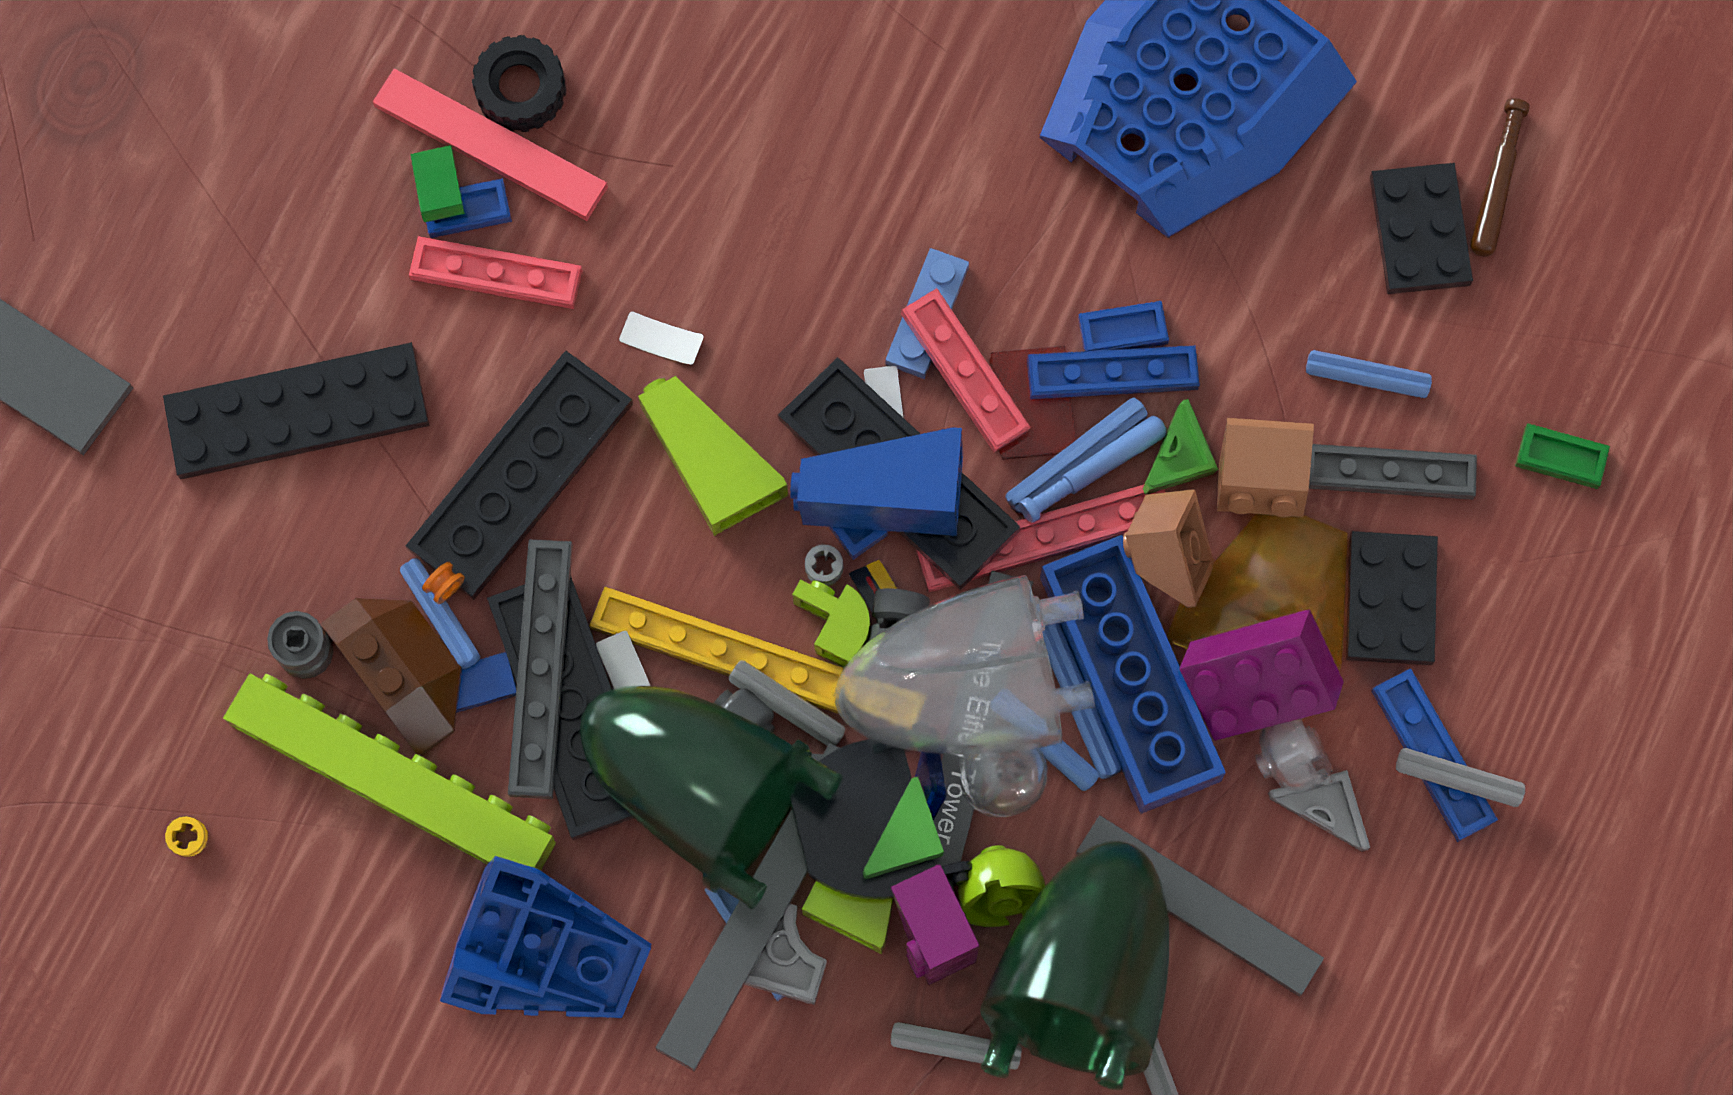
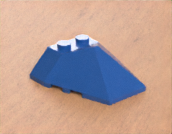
(540, 950)

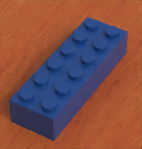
(1134, 677)

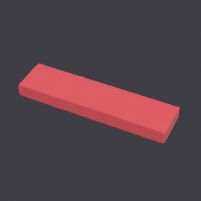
(495, 272)
(965, 370)

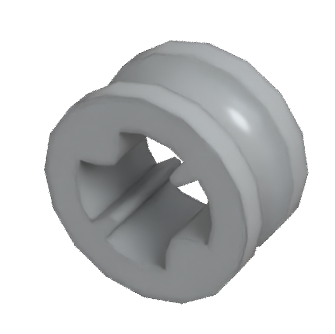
(837, 565)

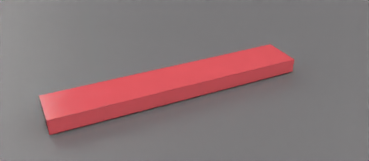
(490, 144)
(1056, 534)

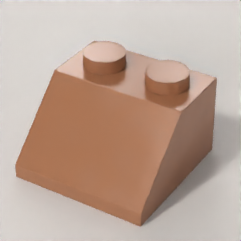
(1265, 467)
(1171, 545)

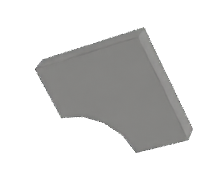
(788, 964)

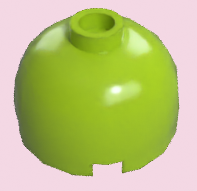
(999, 886)

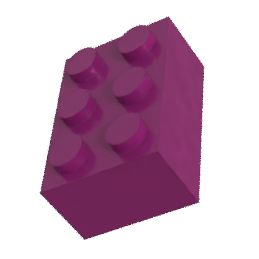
(1262, 675)

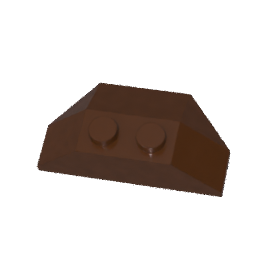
(401, 666)

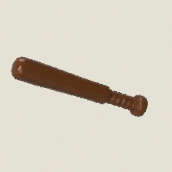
(1495, 195)

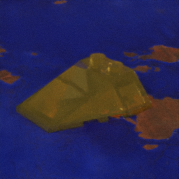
(1269, 573)

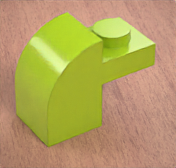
(845, 619)

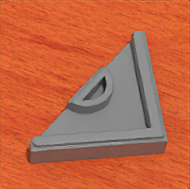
(1329, 808)

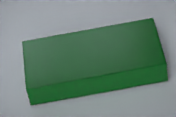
(437, 183)
(1562, 456)

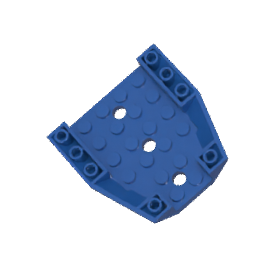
(1202, 147)

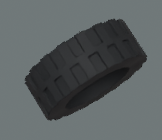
(515, 52)

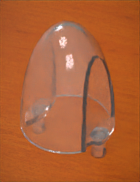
(964, 675)

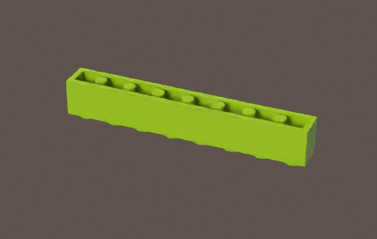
(386, 777)

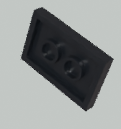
(1421, 228)
(1391, 598)

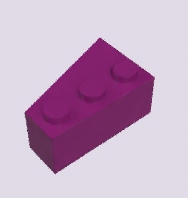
(934, 925)

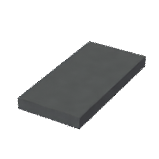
(55, 382)

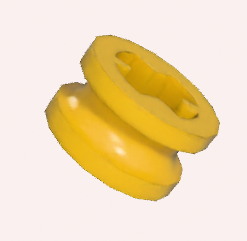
(179, 825)

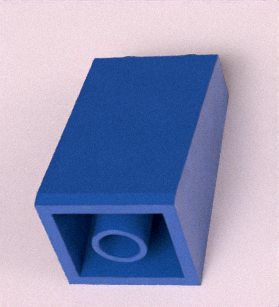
(885, 485)

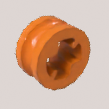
(443, 582)

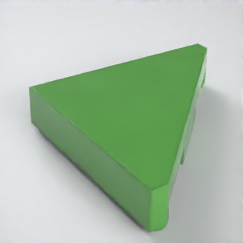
(1182, 454)
(907, 837)

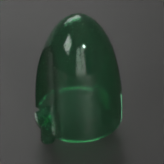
(698, 778)
(1085, 969)

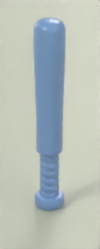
(1104, 461)

